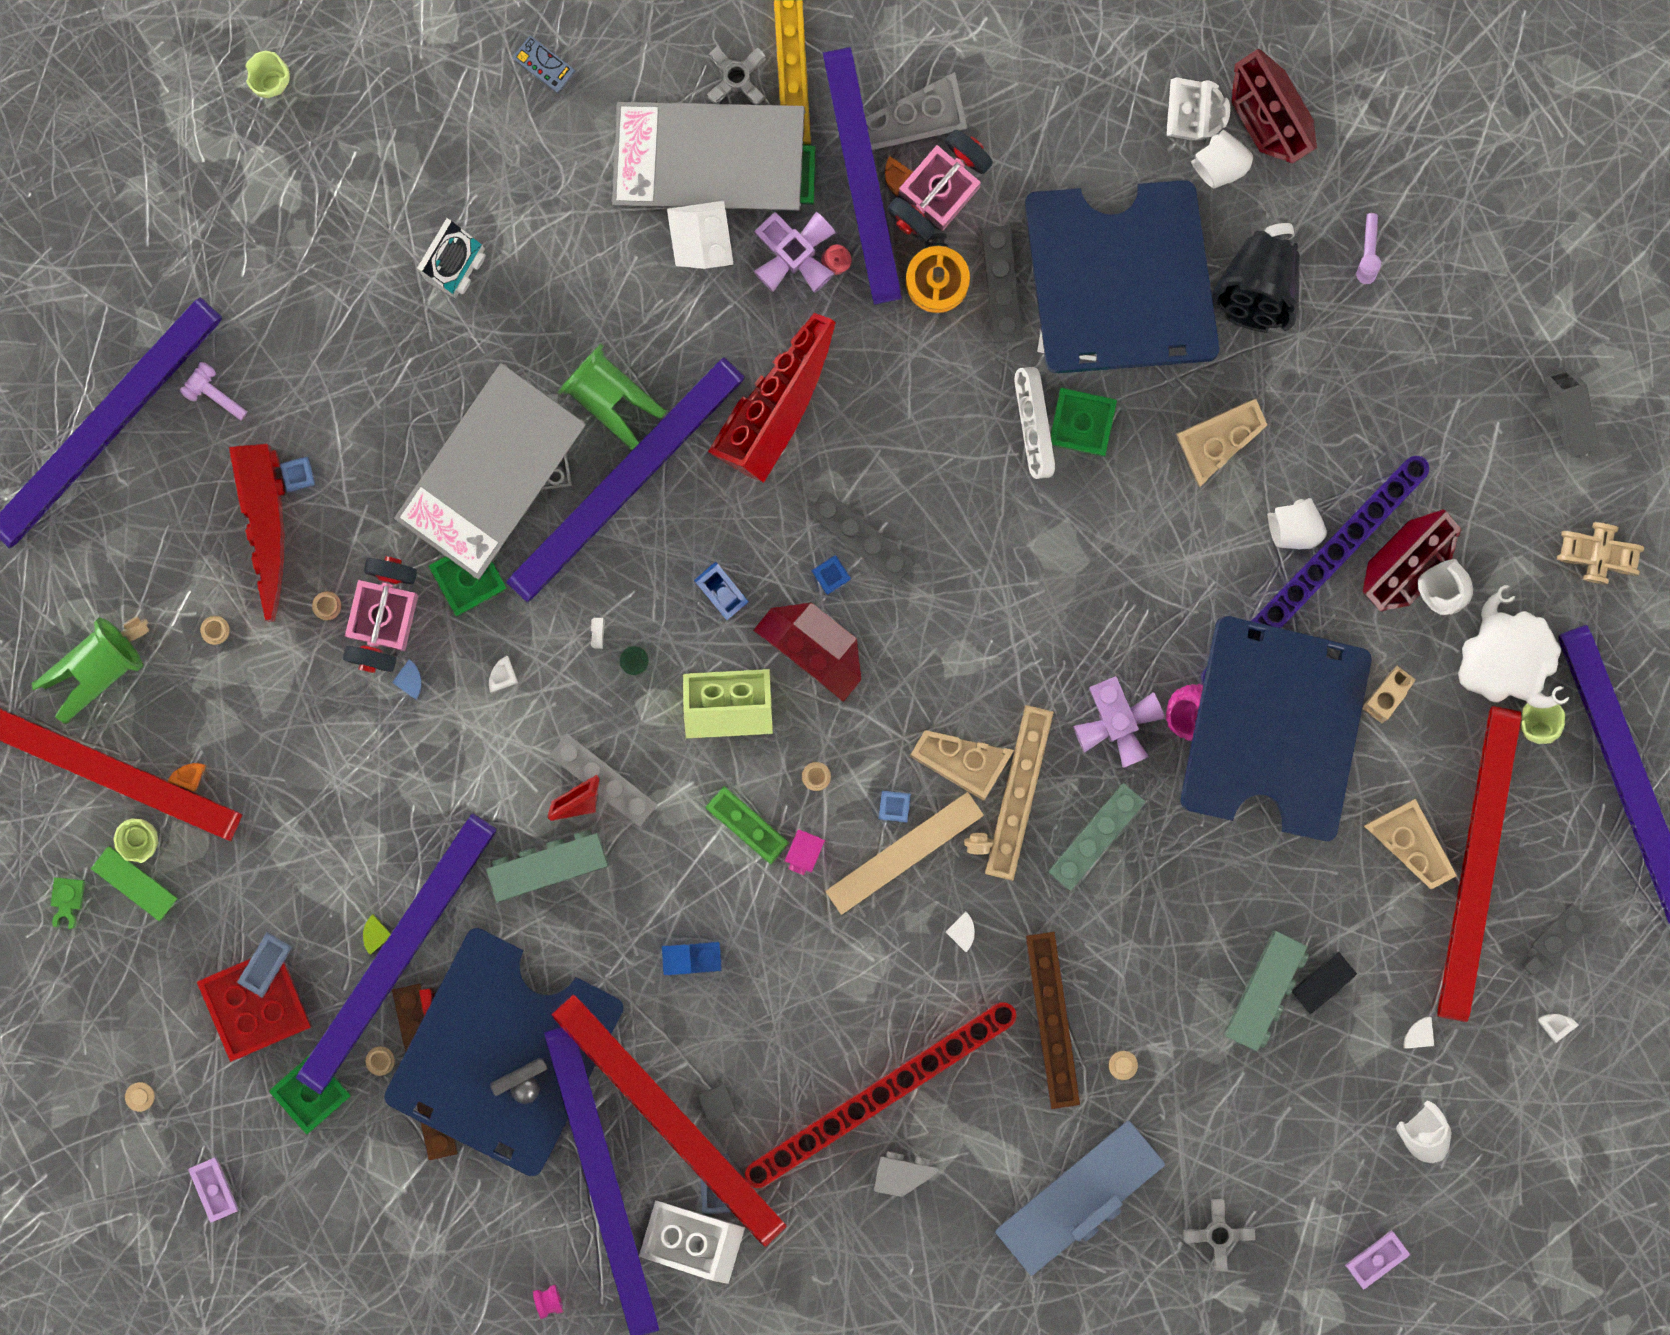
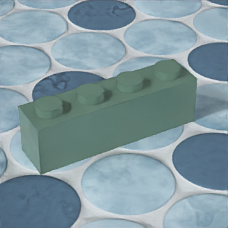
(1096, 836)
(546, 867)
(1266, 990)

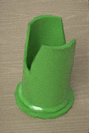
(600, 385)
(95, 664)

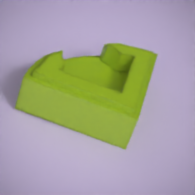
(374, 934)

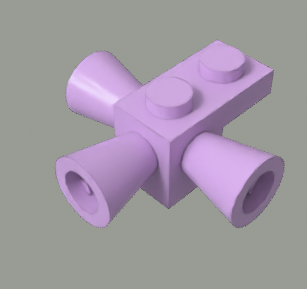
(793, 251)
(1118, 721)

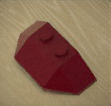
(1272, 108)
(1415, 548)
(814, 645)

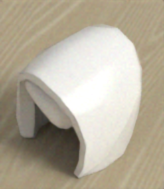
(1222, 160)
(1297, 525)
(1446, 587)
(1427, 1134)

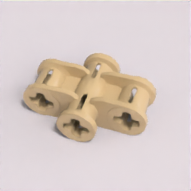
(1600, 553)

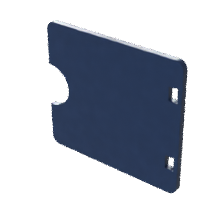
(1121, 280)
(1276, 726)
(479, 1031)

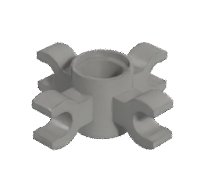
(753, 61)
(1205, 1235)

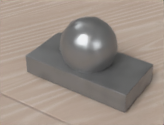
(521, 1081)

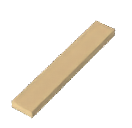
(1019, 792)
(904, 853)

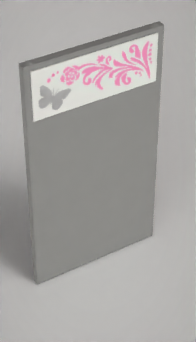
(708, 155)
(490, 470)

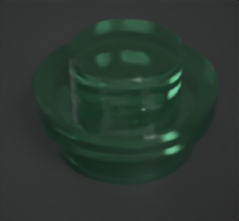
(634, 660)

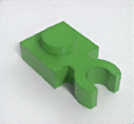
(67, 895)

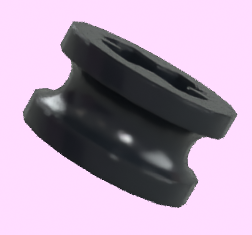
(936, 240)

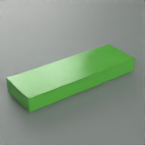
(747, 825)
(134, 883)

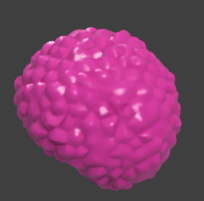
(1183, 710)

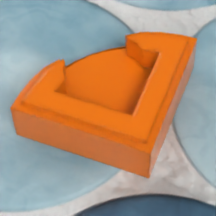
(896, 175)
(188, 776)

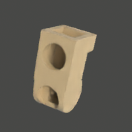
(1389, 694)

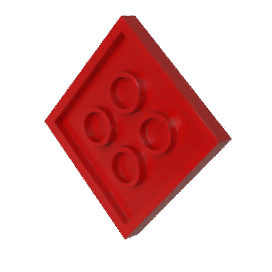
(252, 1021)

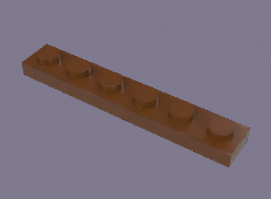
(410, 1015)
(1052, 1020)

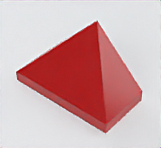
(577, 801)

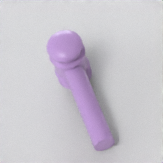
(1370, 262)
(199, 382)

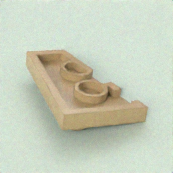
(1219, 438)
(961, 761)
(1414, 843)

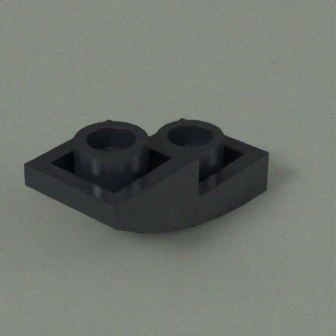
(1324, 982)

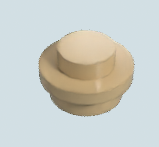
(326, 605)
(135, 628)
(215, 630)
(816, 776)
(978, 843)
(380, 1061)
(1123, 1065)
(139, 1096)

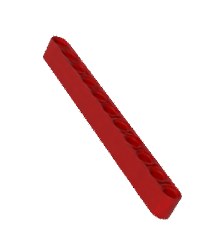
(118, 776)
(1479, 864)
(872, 1107)
(669, 1120)

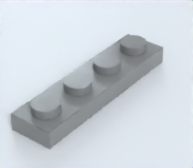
(612, 785)

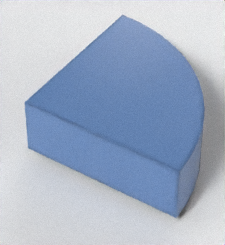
(409, 679)

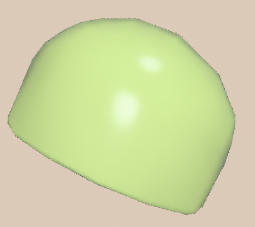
(267, 74)
(1542, 724)
(136, 840)

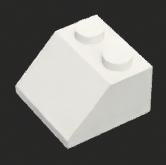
(700, 235)

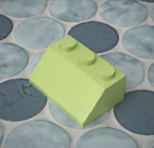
(727, 703)

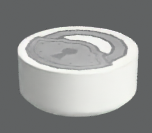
(1282, 231)

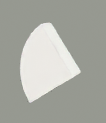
(597, 629)
(502, 675)
(962, 931)
(1557, 1025)
(1420, 1034)

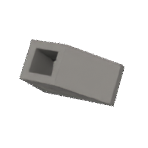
(902, 1176)

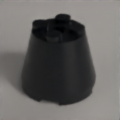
(1261, 284)

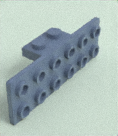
(1080, 1198)

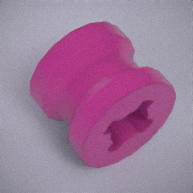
(548, 1301)

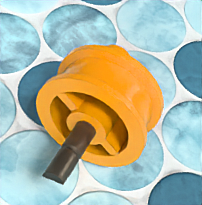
(937, 279)

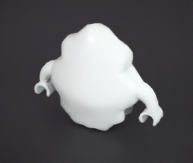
(1510, 656)

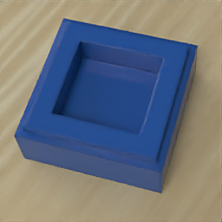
(831, 575)

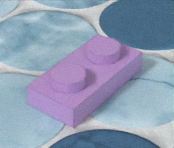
(213, 1189)
(1377, 1260)

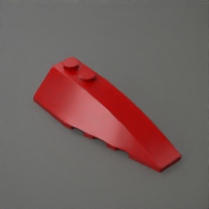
(769, 416)
(261, 502)

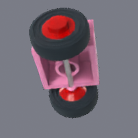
(940, 186)
(381, 615)

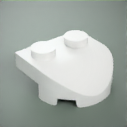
(1196, 109)

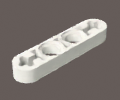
(1029, 394)

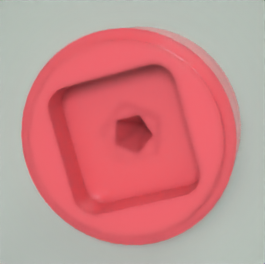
(836, 258)

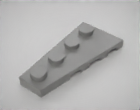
(921, 115)

